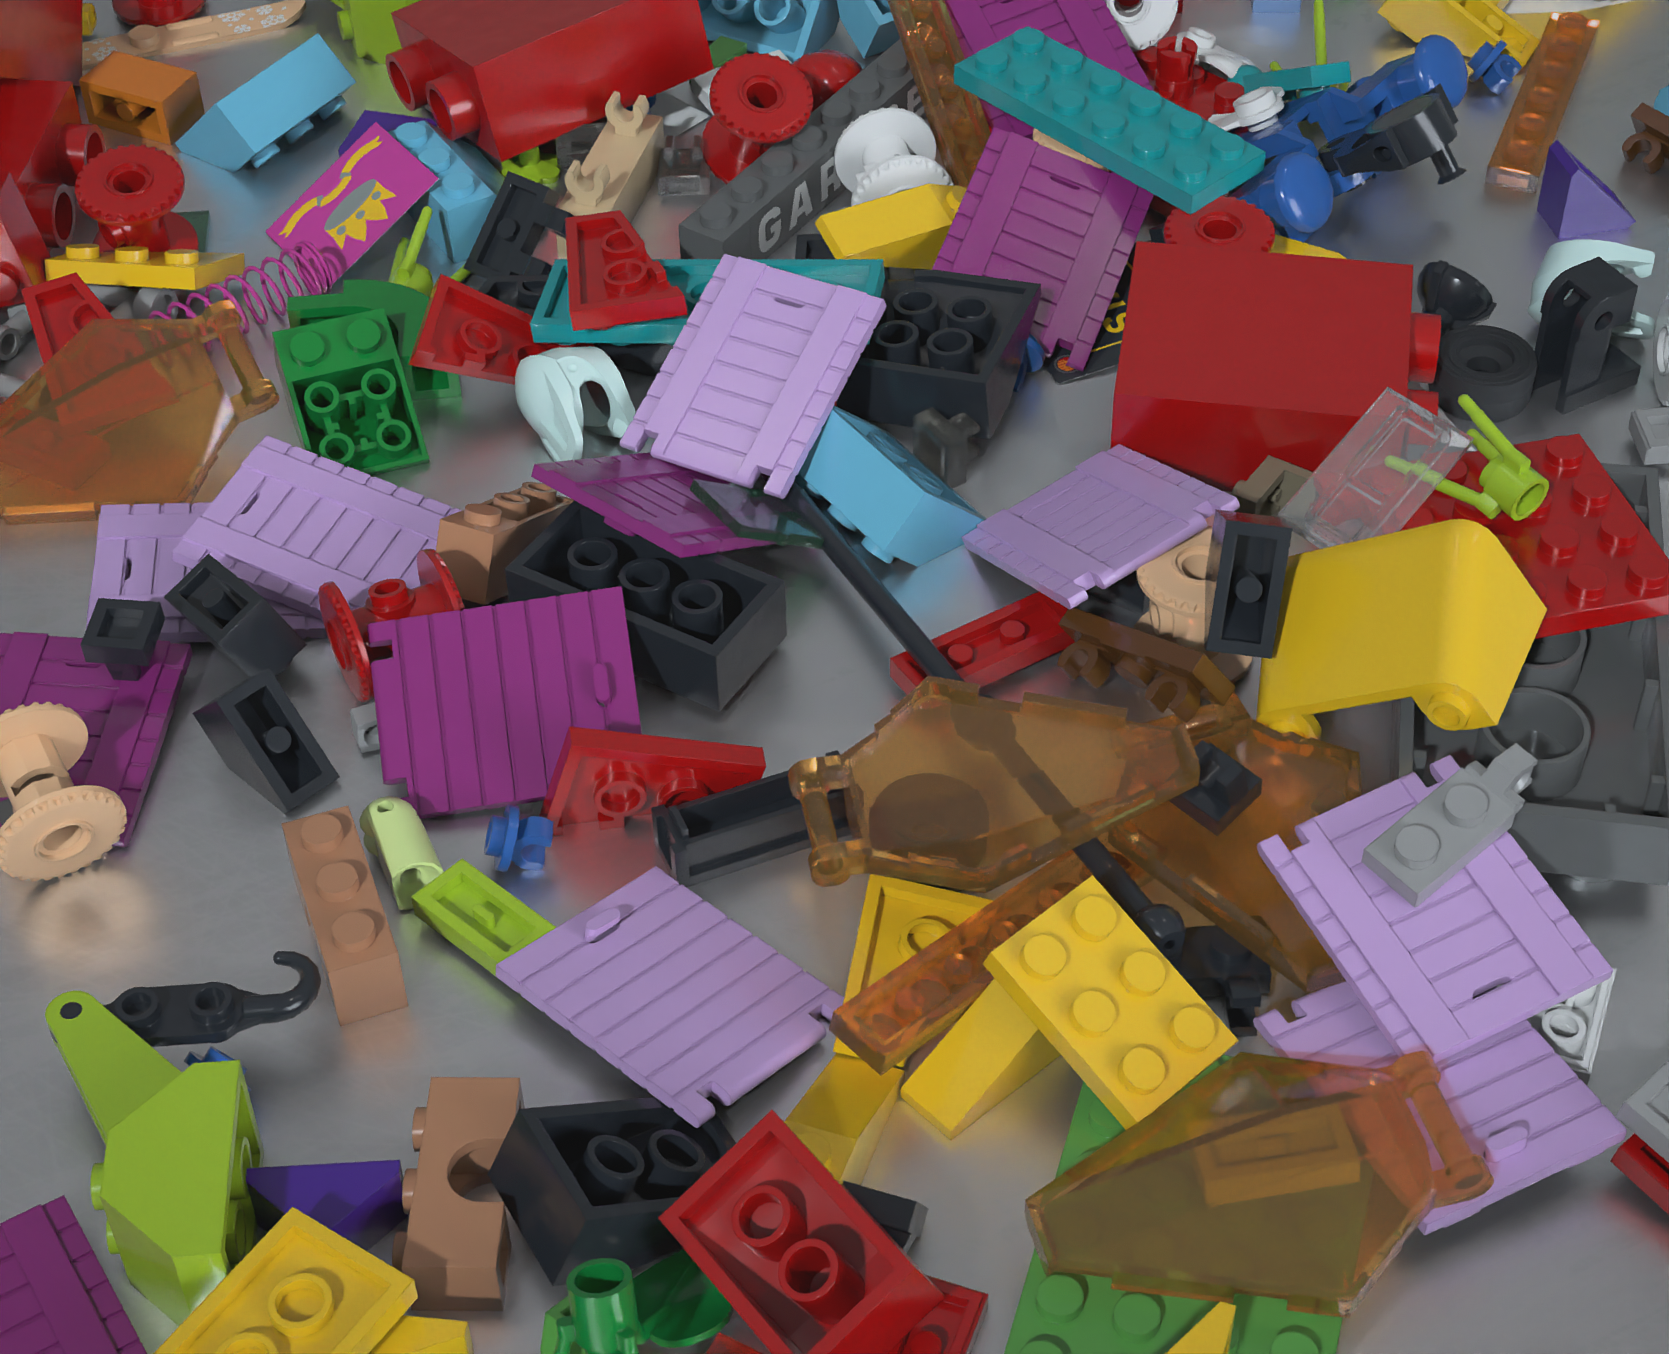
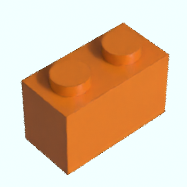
(142, 97)

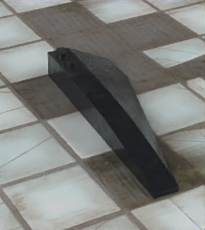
(938, 345)

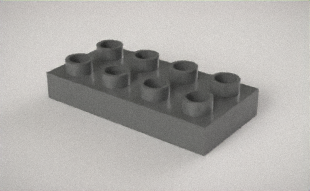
(1596, 723)

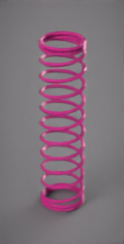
(314, 287)

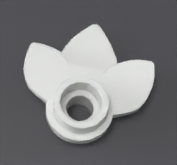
(1210, 53)
(1254, 109)

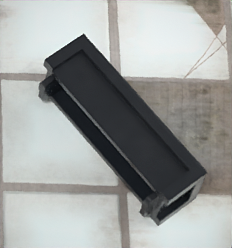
(736, 828)

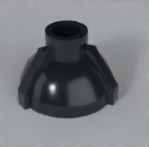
(1453, 295)

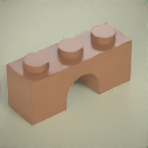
(345, 915)
(453, 1244)

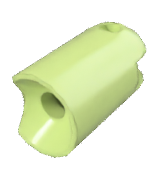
(401, 847)

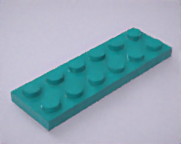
(1110, 119)
(553, 321)

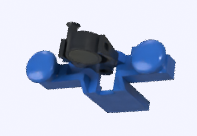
(1379, 127)

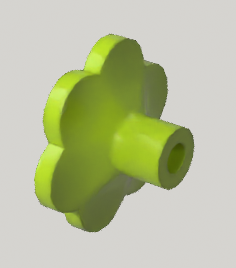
(534, 166)

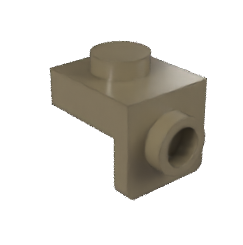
(1269, 487)

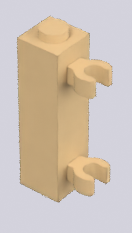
(618, 165)

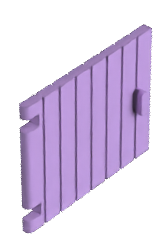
(754, 374)
(309, 521)
(1097, 524)
(145, 540)
(1429, 961)
(673, 994)
(1506, 1092)

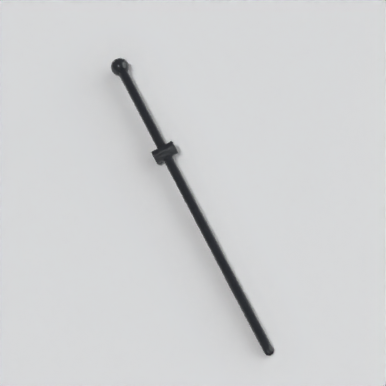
(1157, 921)

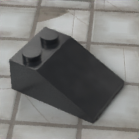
(599, 1178)

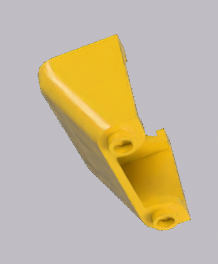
(1400, 618)

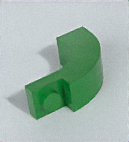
(404, 313)

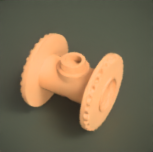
(1177, 601)
(53, 822)

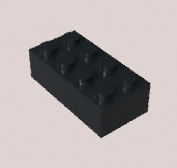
(690, 620)

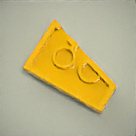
(143, 268)
(896, 925)

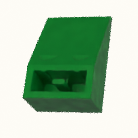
(350, 393)

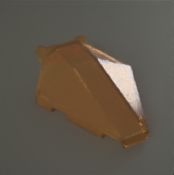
(125, 417)
(985, 786)
(1224, 872)
(1263, 1185)

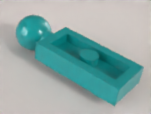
(1306, 79)

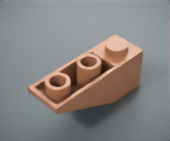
(491, 534)

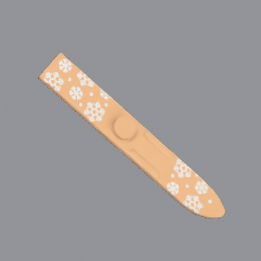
(152, 41)

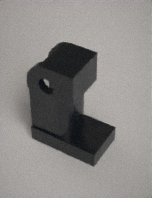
(1577, 332)

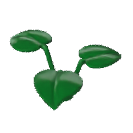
(665, 1303)

